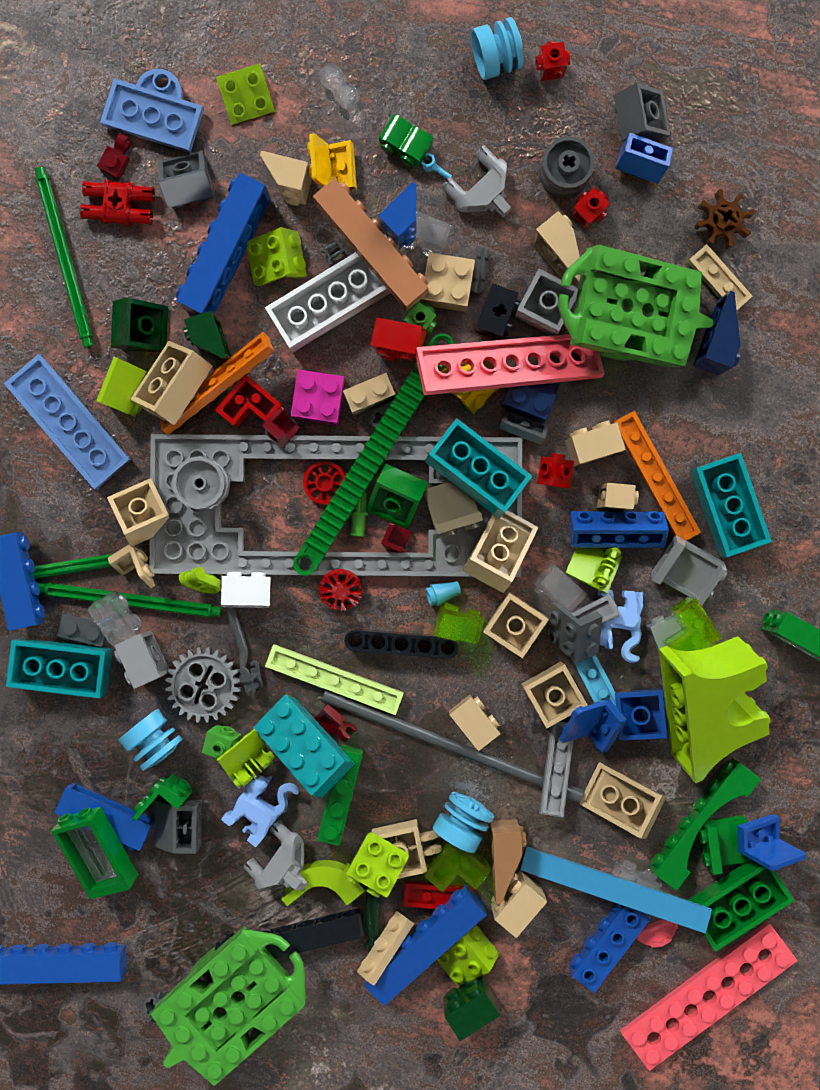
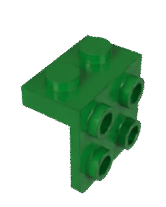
(171, 789)
(721, 843)

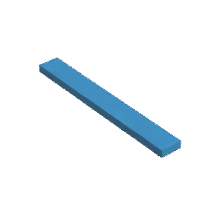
(616, 889)

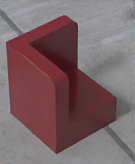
(280, 427)
(396, 537)

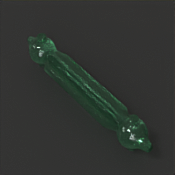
(372, 919)

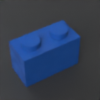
(644, 158)

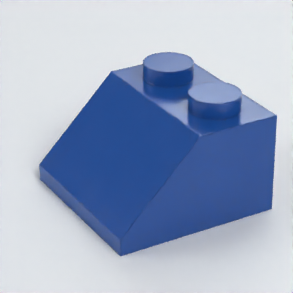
(400, 217)
(644, 714)

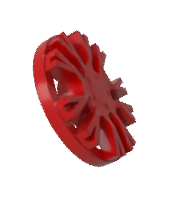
(323, 482)
(340, 589)

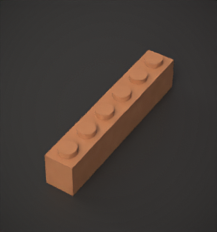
(370, 244)

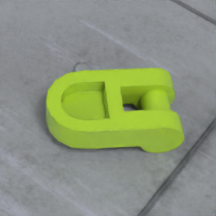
(200, 581)

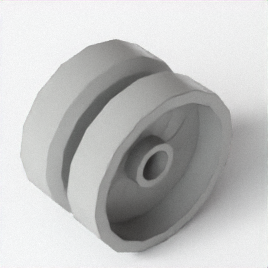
(186, 482)

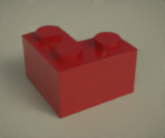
(397, 339)
(244, 399)

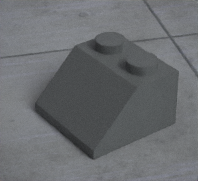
(641, 112)
(184, 179)

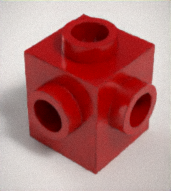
(552, 60)
(590, 207)
(555, 471)

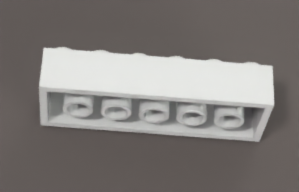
(326, 301)

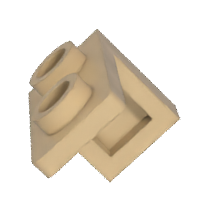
(131, 558)

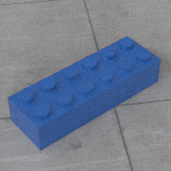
(224, 246)

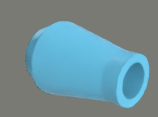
(440, 593)

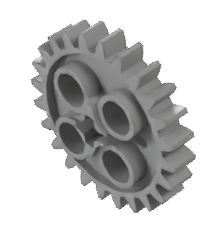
(184, 675)

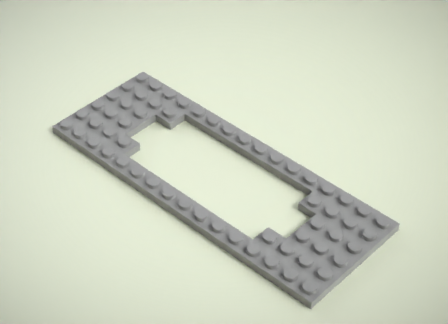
(196, 538)

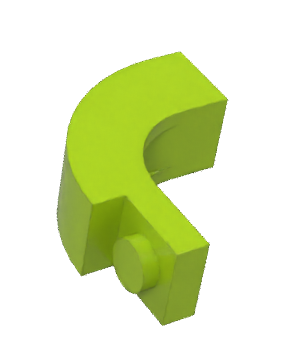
(325, 874)

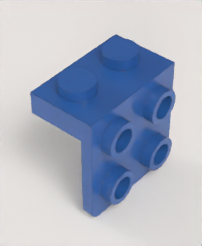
(598, 721)
(762, 843)

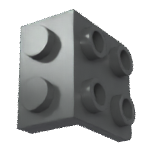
(574, 636)

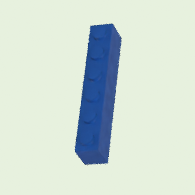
(429, 942)
(62, 963)

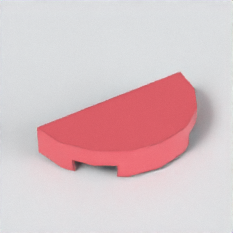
(658, 933)

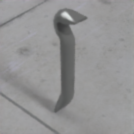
(238, 632)

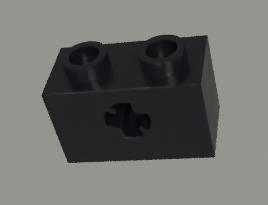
(498, 298)

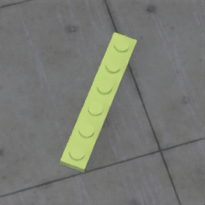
(334, 679)

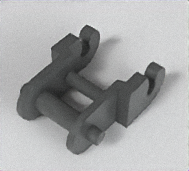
(331, 246)
(253, 680)

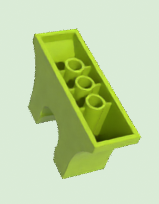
(709, 703)

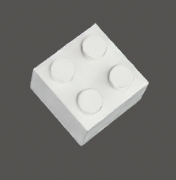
(245, 590)

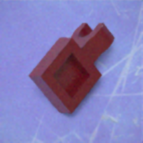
(114, 160)
(333, 722)

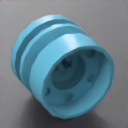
(499, 48)
(150, 740)
(461, 825)

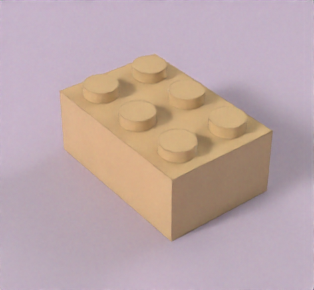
(171, 382)

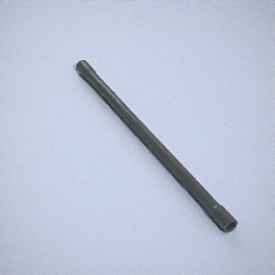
(341, 702)

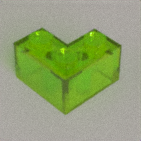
(457, 624)
(696, 627)
(455, 862)

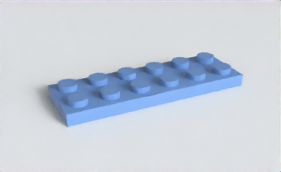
(67, 421)

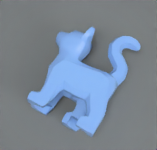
(629, 620)
(258, 810)

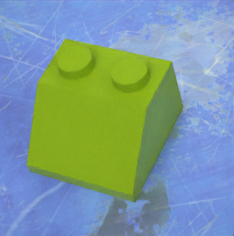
(120, 386)

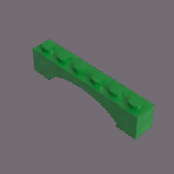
(731, 783)

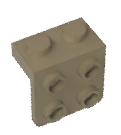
(451, 509)

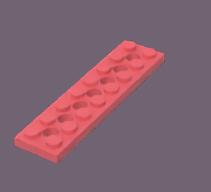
(503, 375)
(708, 1011)

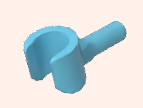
(434, 167)

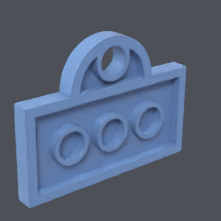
(153, 111)

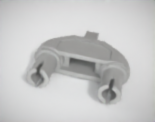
(487, 192)
(284, 866)

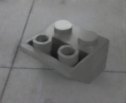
(180, 828)

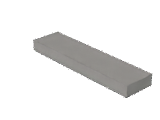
(556, 773)

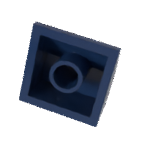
(531, 399)

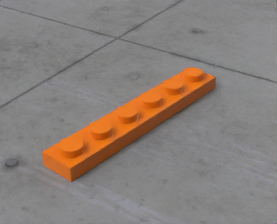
(224, 377)
(657, 477)

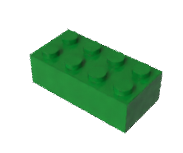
(741, 902)

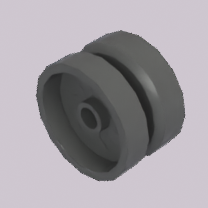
(566, 167)

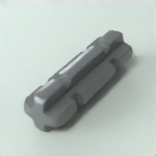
(480, 270)

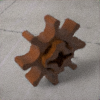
(733, 220)

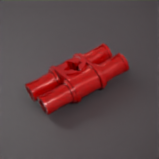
(111, 194)

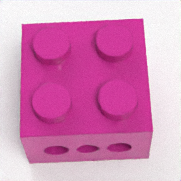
(318, 397)

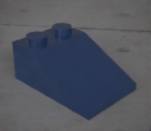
(721, 341)

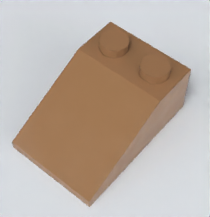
(506, 852)

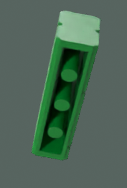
(339, 801)

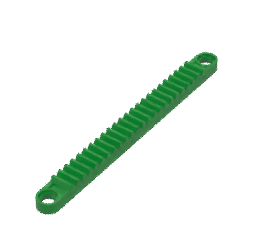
(364, 468)

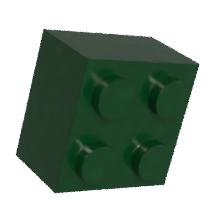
(470, 1007)

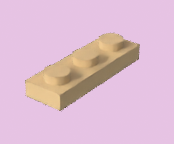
(718, 276)
(385, 948)

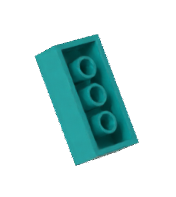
(478, 468)
(730, 505)
(59, 667)
(303, 746)

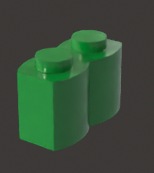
(405, 140)

